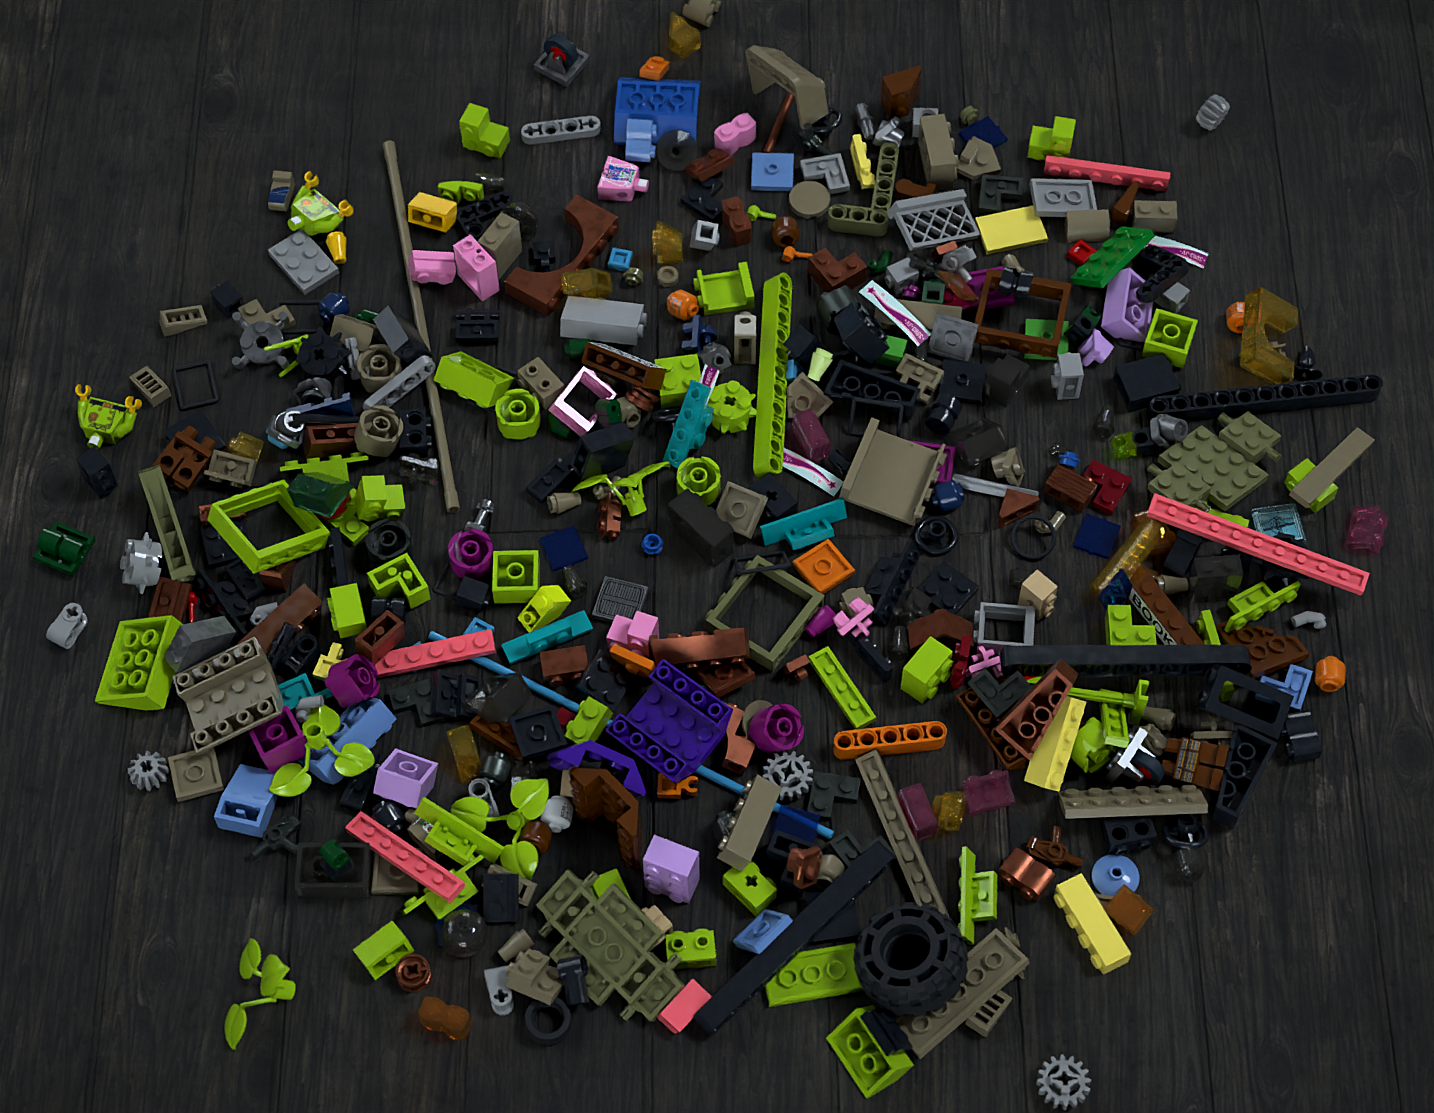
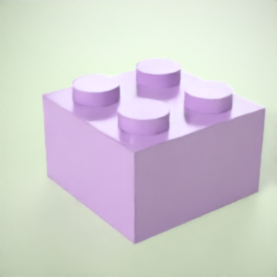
(405, 778)

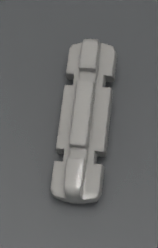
(350, 344)

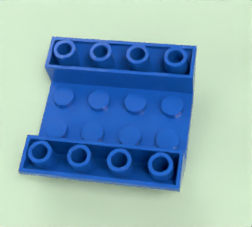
(666, 102)

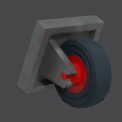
(561, 60)
(1135, 762)

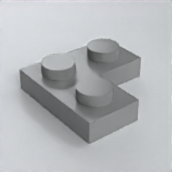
(827, 167)

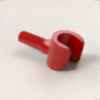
(192, 603)

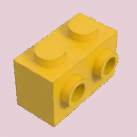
(432, 212)

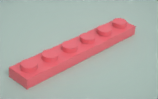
(1106, 173)
(436, 653)
(405, 857)

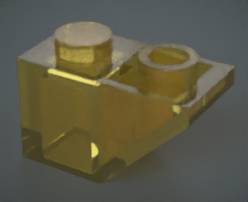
(682, 37)
(667, 244)
(587, 283)
(464, 752)

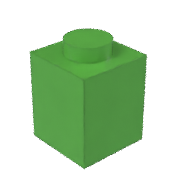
(895, 353)

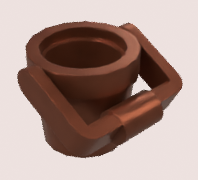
(805, 864)

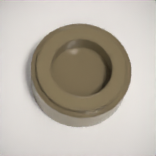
(667, 276)

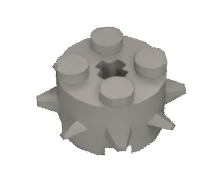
(141, 562)

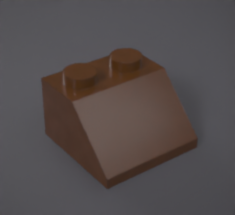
(900, 92)

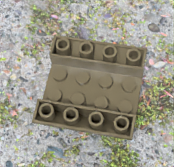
(229, 694)

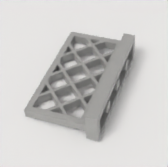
(925, 205)

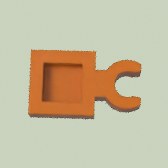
(669, 789)

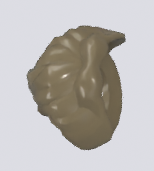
(1153, 738)

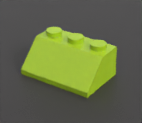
(472, 379)
(864, 1056)

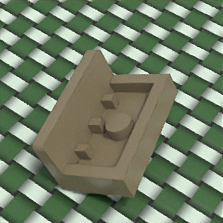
(232, 468)

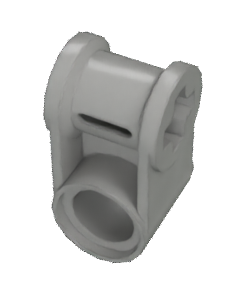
(67, 627)
(480, 784)
(496, 985)

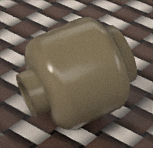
(630, 412)
(829, 871)

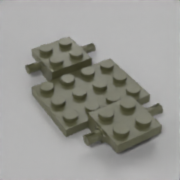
(1216, 466)
(615, 942)

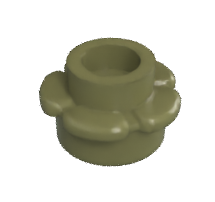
(969, 115)
(633, 276)

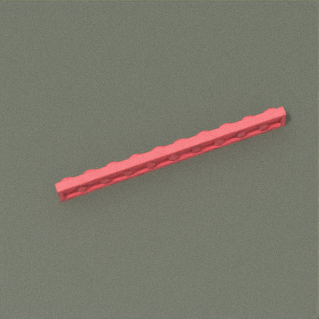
(1258, 544)

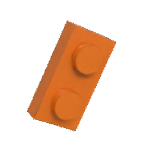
(654, 68)

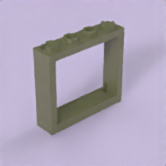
(773, 658)

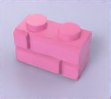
(432, 266)

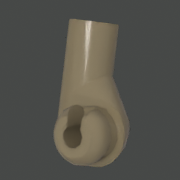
(1011, 261)

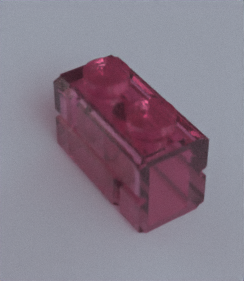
(811, 435)
(918, 811)

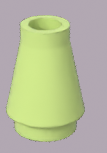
(819, 363)

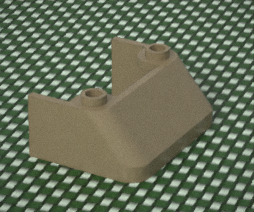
(772, 66)

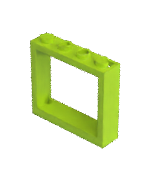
(314, 539)

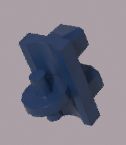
(700, 333)

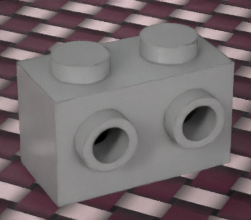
(1067, 376)

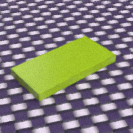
(815, 976)

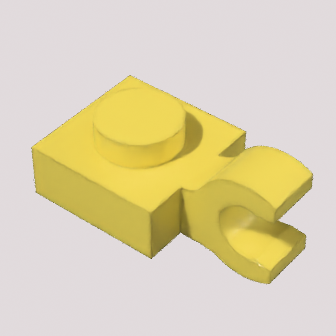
(325, 662)

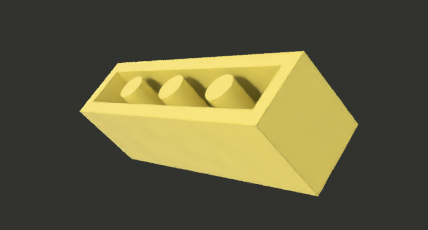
(1054, 751)
(1092, 924)

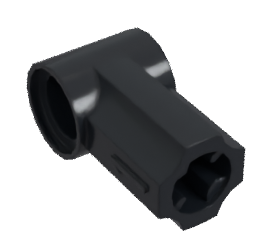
(573, 972)

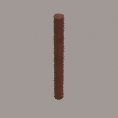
(779, 123)

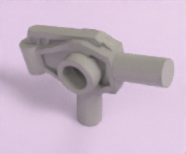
(954, 262)

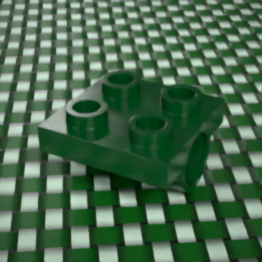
(63, 548)

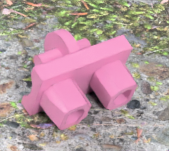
(845, 624)
(982, 655)

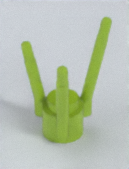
(295, 344)

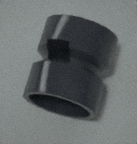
(1015, 282)
(943, 414)
(381, 604)

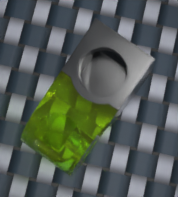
(1133, 444)

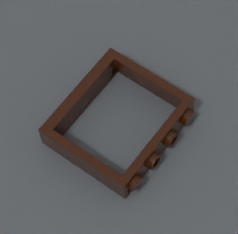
(1019, 342)

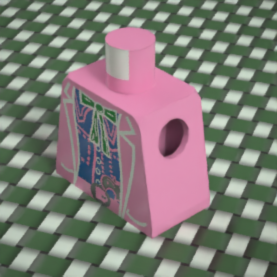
(620, 181)

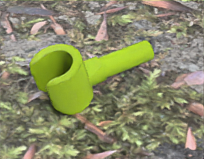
(754, 211)

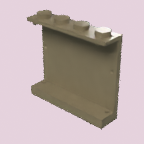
(892, 475)

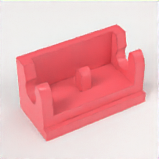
(684, 1007)

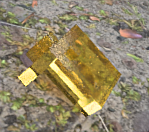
(245, 446)

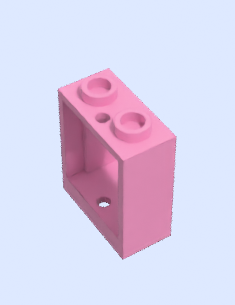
(475, 268)
(568, 414)

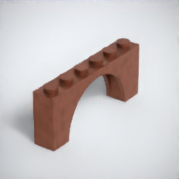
(545, 289)

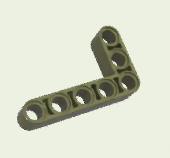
(871, 220)

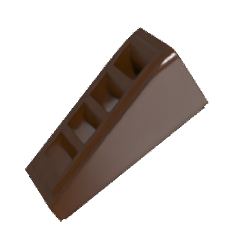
(1124, 206)

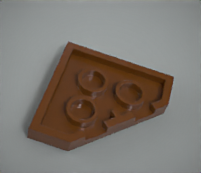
(1266, 650)

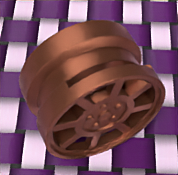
(642, 397)
(413, 972)

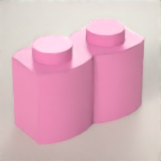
(735, 134)

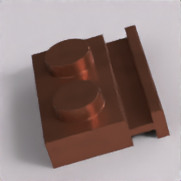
(709, 165)
(170, 599)

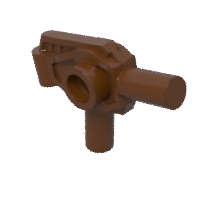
(1053, 851)

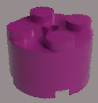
(471, 554)
(353, 680)
(776, 728)

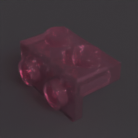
(1367, 528)
(987, 792)

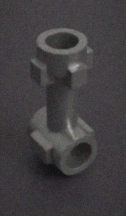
(484, 509)

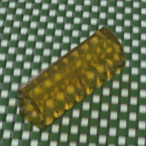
(1131, 553)

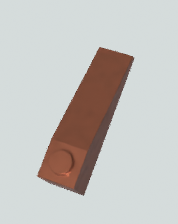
(329, 440)

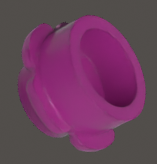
(911, 293)

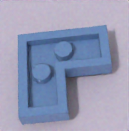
(1295, 684)

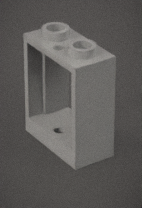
(1003, 612)

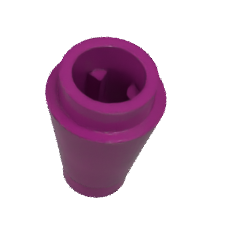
(820, 621)

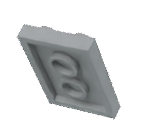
(1057, 196)
(303, 261)

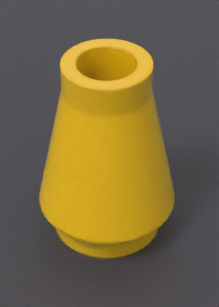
(337, 246)

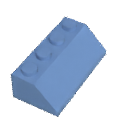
(359, 724)

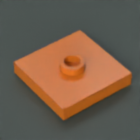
(823, 567)
(633, 662)

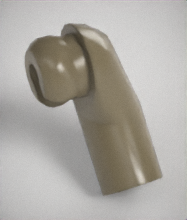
(601, 492)
(1056, 521)

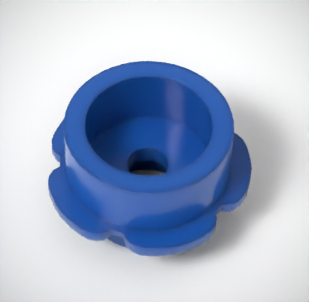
(1069, 459)
(652, 539)

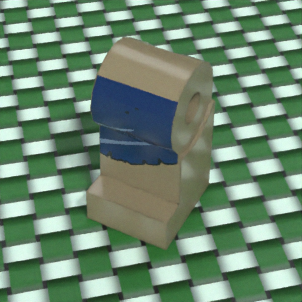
(281, 191)

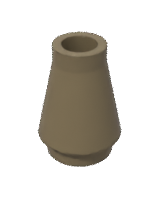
(561, 502)
(1171, 585)
(1159, 717)
(518, 942)

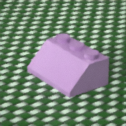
(1123, 310)

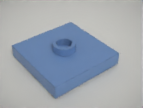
(772, 171)
(762, 931)

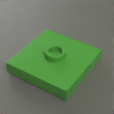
(1046, 330)

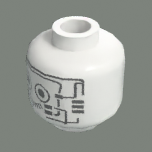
(558, 813)

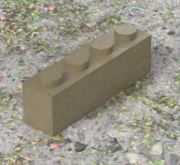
(922, 311)
(749, 822)

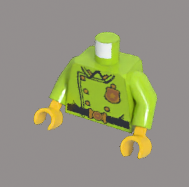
(314, 212)
(104, 419)

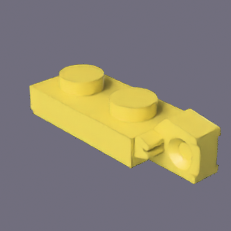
(861, 163)

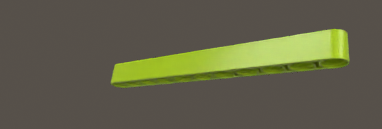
(772, 376)

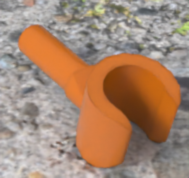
(789, 253)

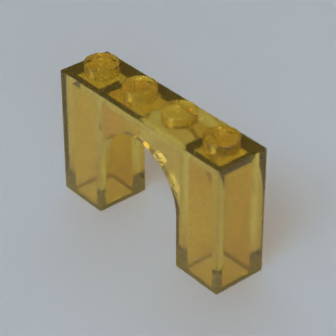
(1256, 352)

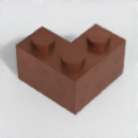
(833, 274)
(942, 626)

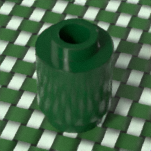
(575, 348)

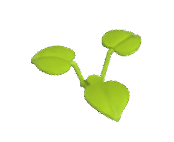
(633, 499)
(322, 722)
(531, 799)
(271, 984)

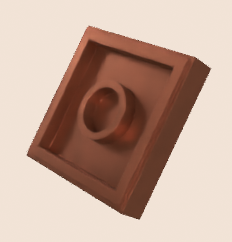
(724, 678)

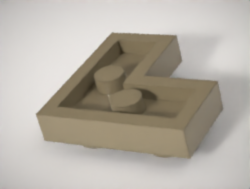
(254, 312)

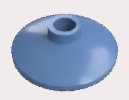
(1106, 882)

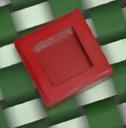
(1080, 252)

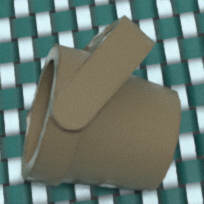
(1009, 466)

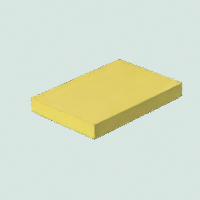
(1010, 230)

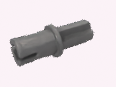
(865, 121)

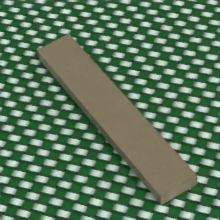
(1331, 467)

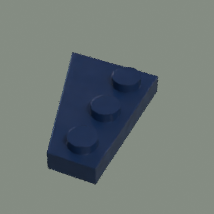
(330, 407)

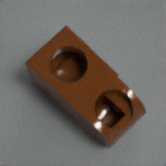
(906, 189)

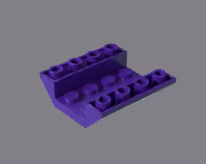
(673, 723)
(611, 760)

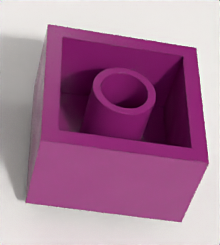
(279, 740)

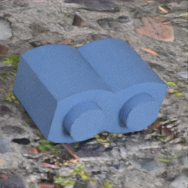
(639, 140)

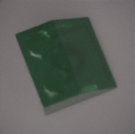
(318, 492)

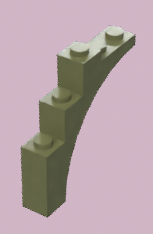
(167, 524)

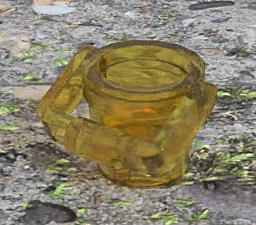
(949, 808)

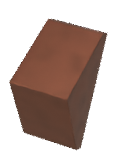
(1016, 506)
(278, 577)

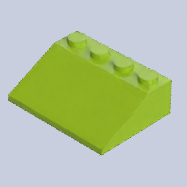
(136, 667)

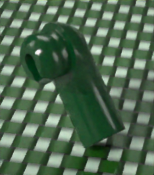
(880, 266)

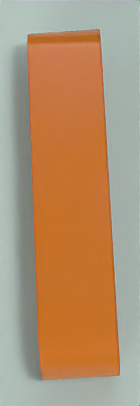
(898, 732)

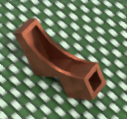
(736, 748)

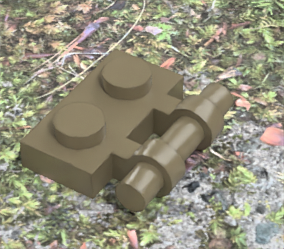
(921, 373)

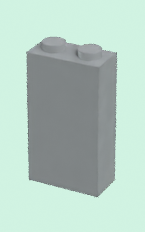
(603, 320)

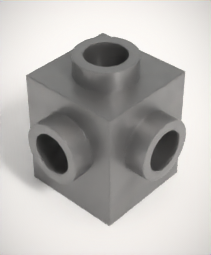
(714, 356)

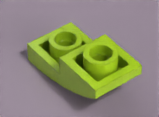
(457, 190)

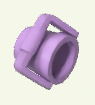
(1094, 348)

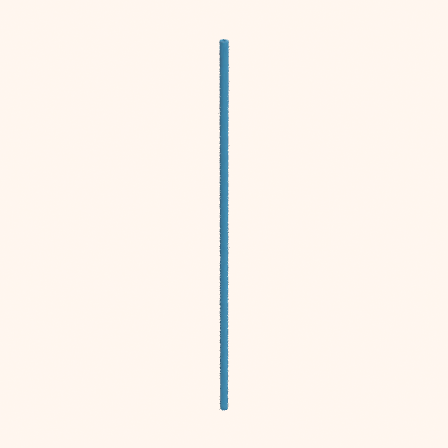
(573, 706)

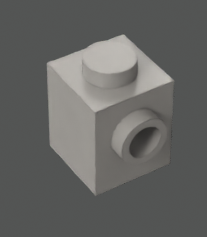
(704, 235)

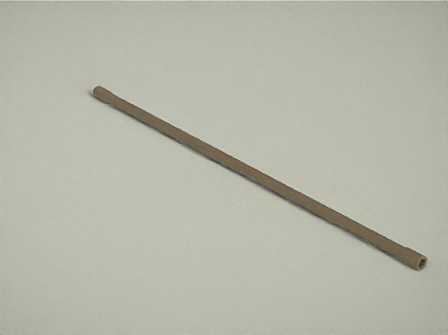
(450, 494)

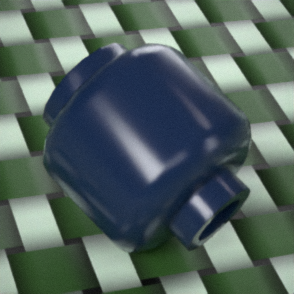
(333, 305)
(948, 495)

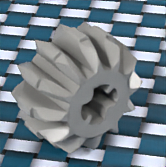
(1212, 112)
(146, 763)

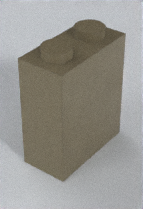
(502, 242)

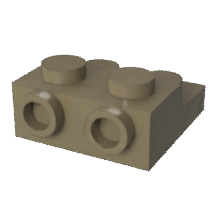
(534, 976)

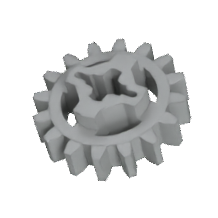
(797, 780)
(1073, 1082)

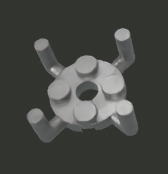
(253, 333)

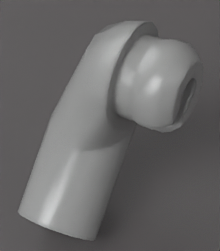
(261, 613)
(1311, 617)
(305, 706)

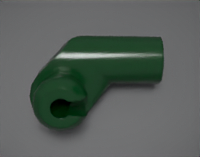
(366, 315)
(557, 426)

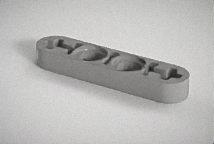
(561, 132)
(417, 371)

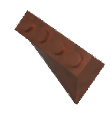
(702, 648)
(1034, 712)

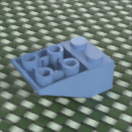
(247, 802)

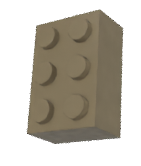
(937, 151)

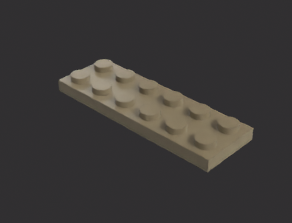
(1132, 802)
(989, 968)

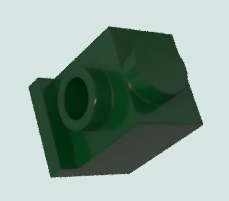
(933, 291)

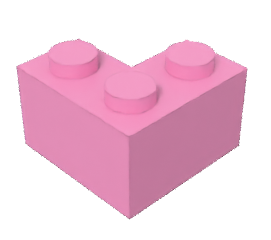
(634, 633)

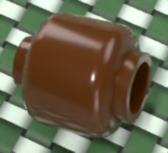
(785, 231)
(537, 834)

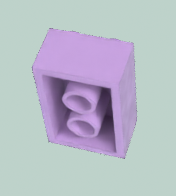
(671, 869)

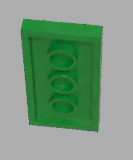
(1112, 257)

